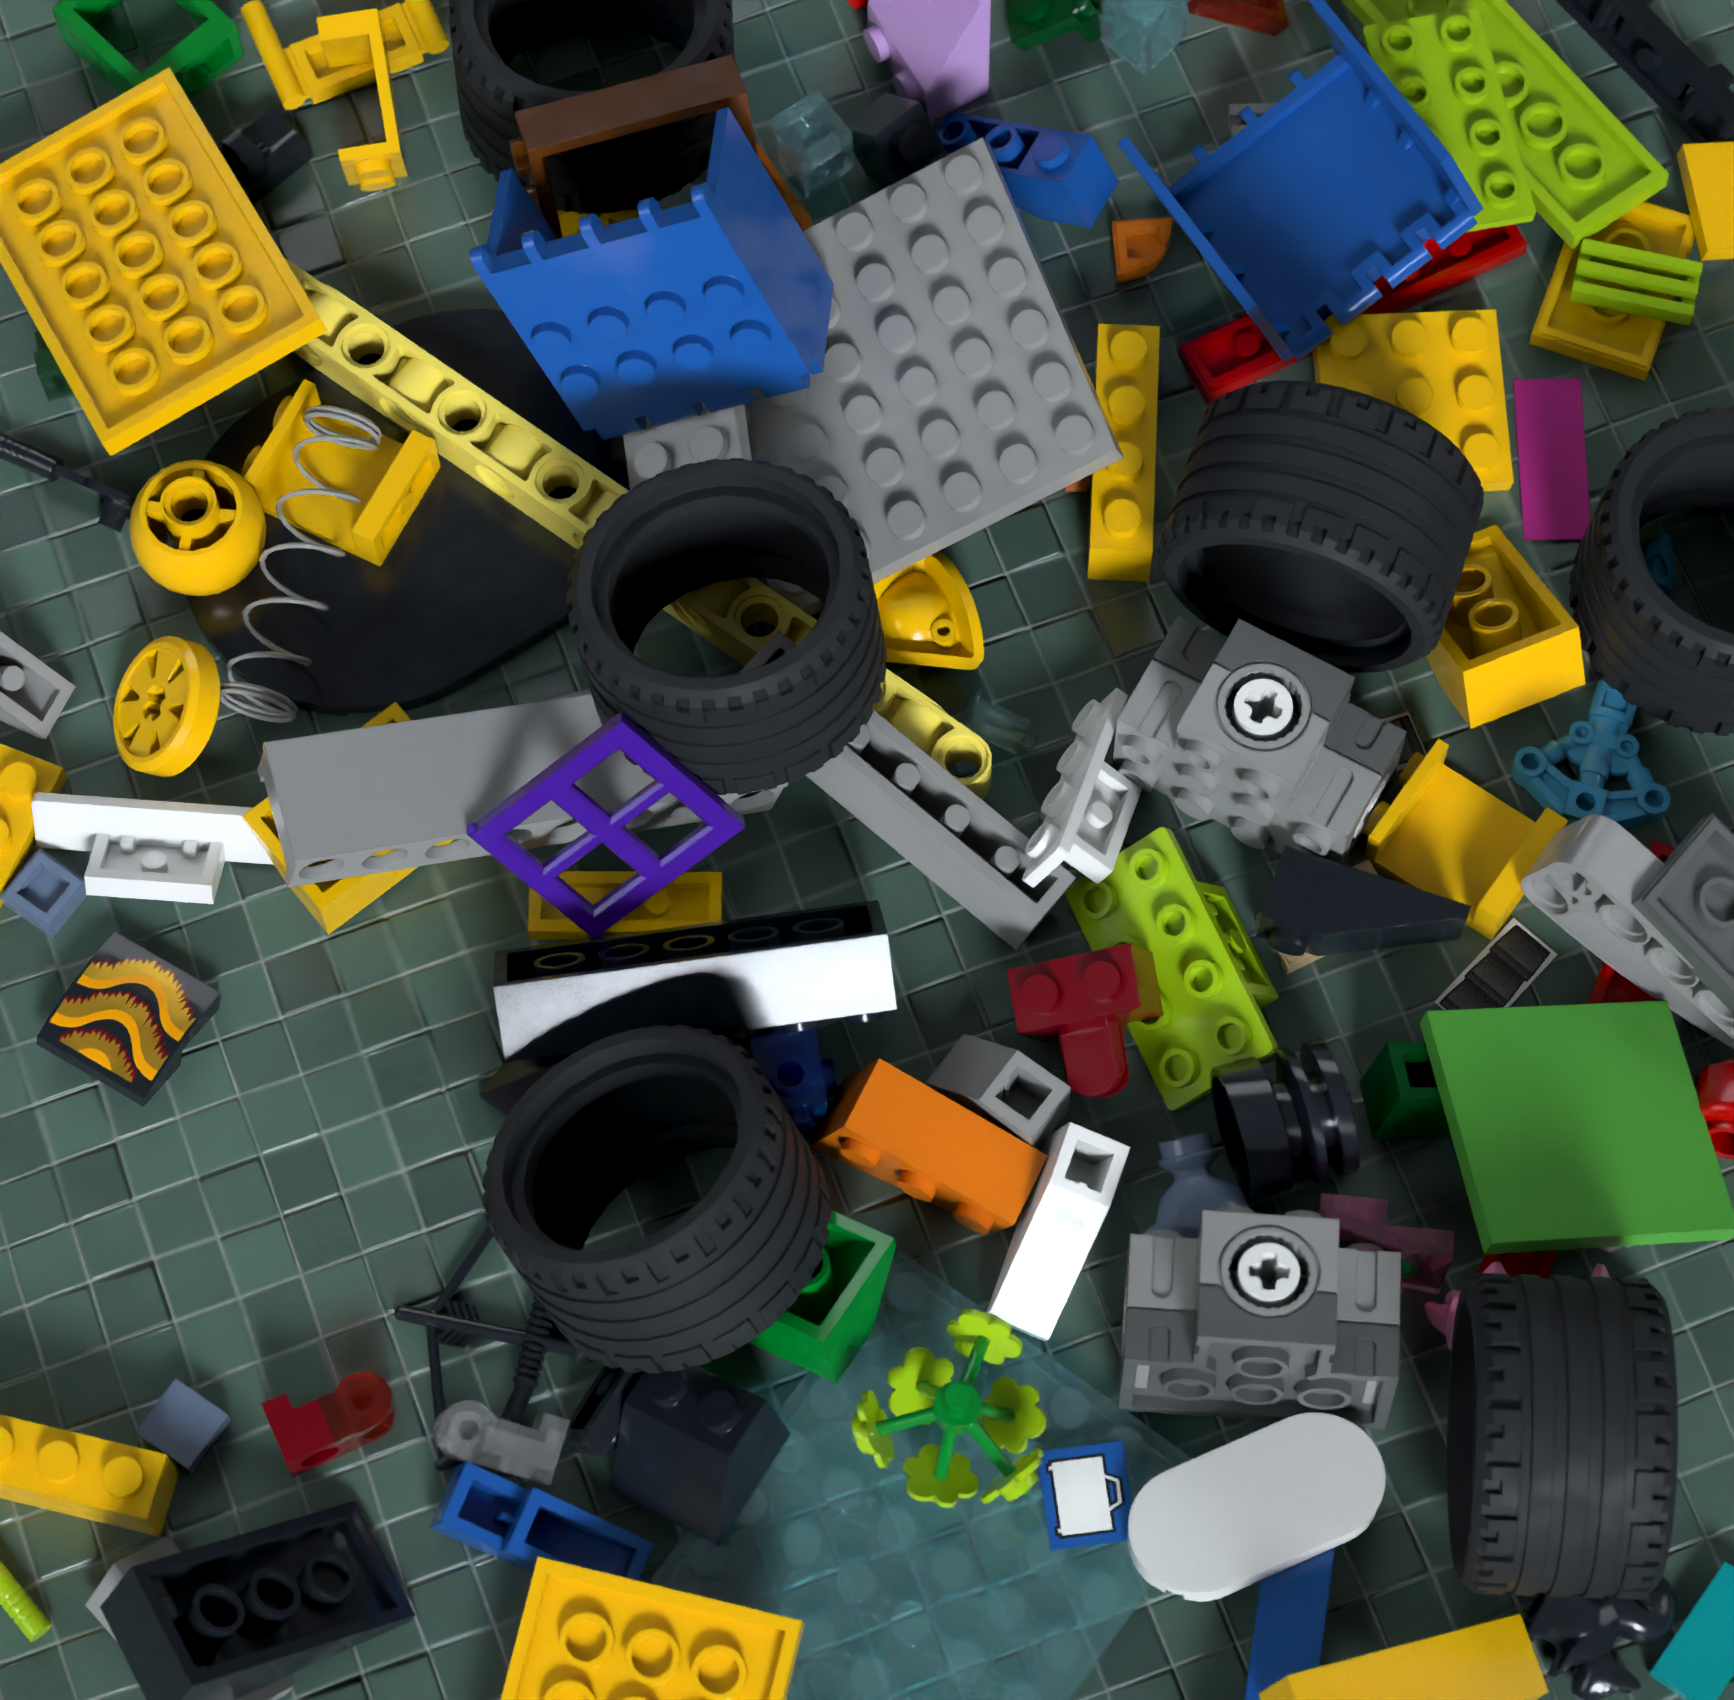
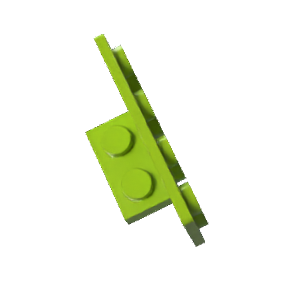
(1453, 85)
(1202, 961)

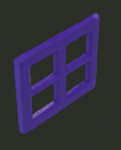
(559, 785)

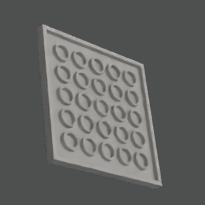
(941, 372)

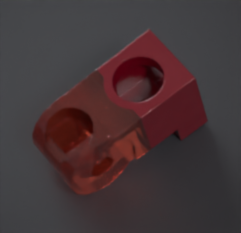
(332, 1424)

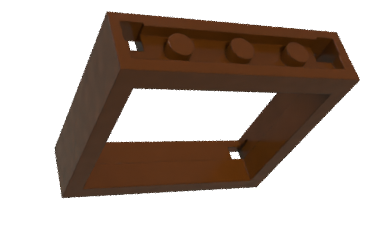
(620, 112)

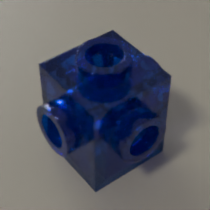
(797, 1060)

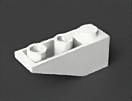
(1057, 1228)

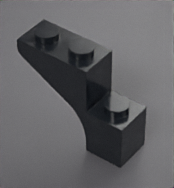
(894, 139)

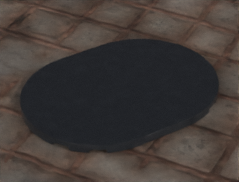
(460, 583)

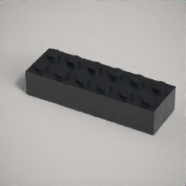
(703, 975)

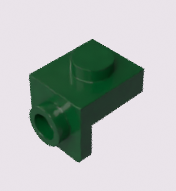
(1043, 20)

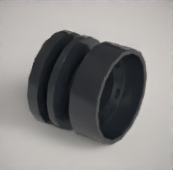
(1298, 1115)

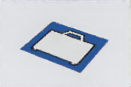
(1086, 1495)

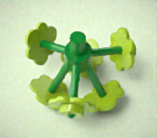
(927, 1394)

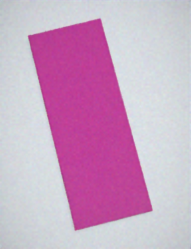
(1552, 458)

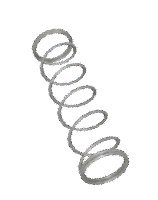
(253, 691)

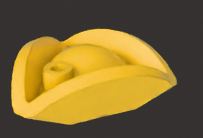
(930, 616)

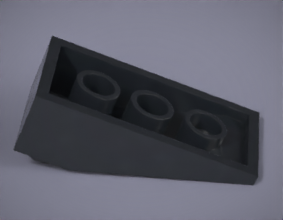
(254, 1606)

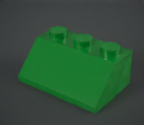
(838, 1304)

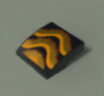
(128, 1018)

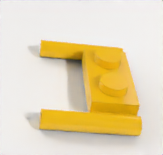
(303, 70)

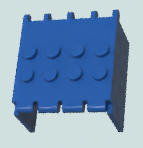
(1319, 198)
(665, 302)

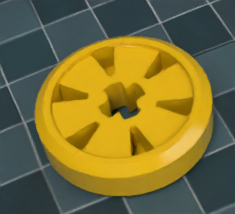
(166, 706)

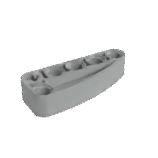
(1588, 887)

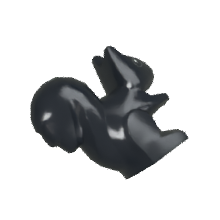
(1587, 1629)

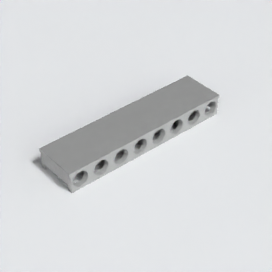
(434, 776)

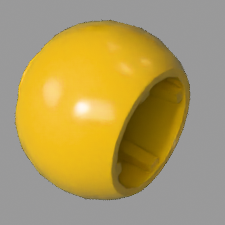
(212, 550)

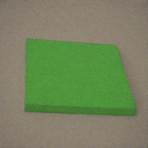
(1577, 1126)

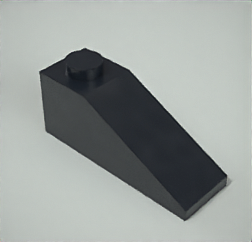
(1341, 909)

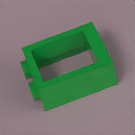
(192, 61)

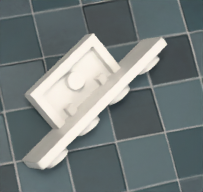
(1088, 805)
(147, 844)

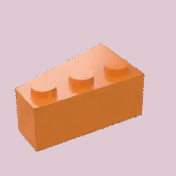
(929, 1147)

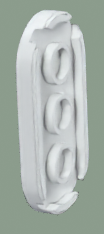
(1256, 1506)

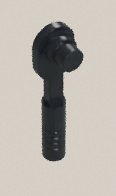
(116, 503)

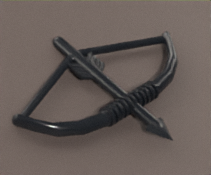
(463, 1325)

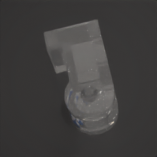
(475, 1435)

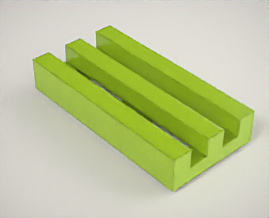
(1637, 272)

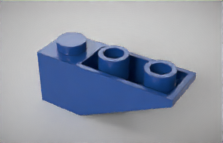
(1046, 169)

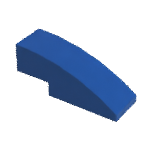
(531, 1524)

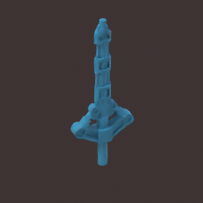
(1601, 747)

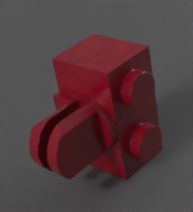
(1087, 1008)

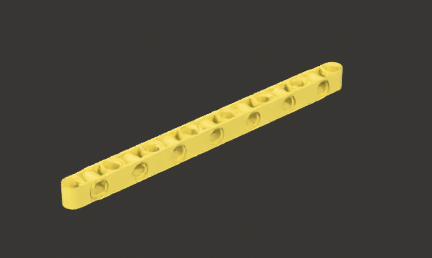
(529, 464)

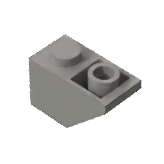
(1003, 1088)

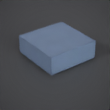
(45, 893)
(183, 1426)

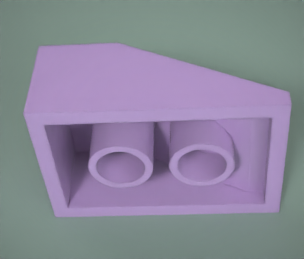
(933, 49)

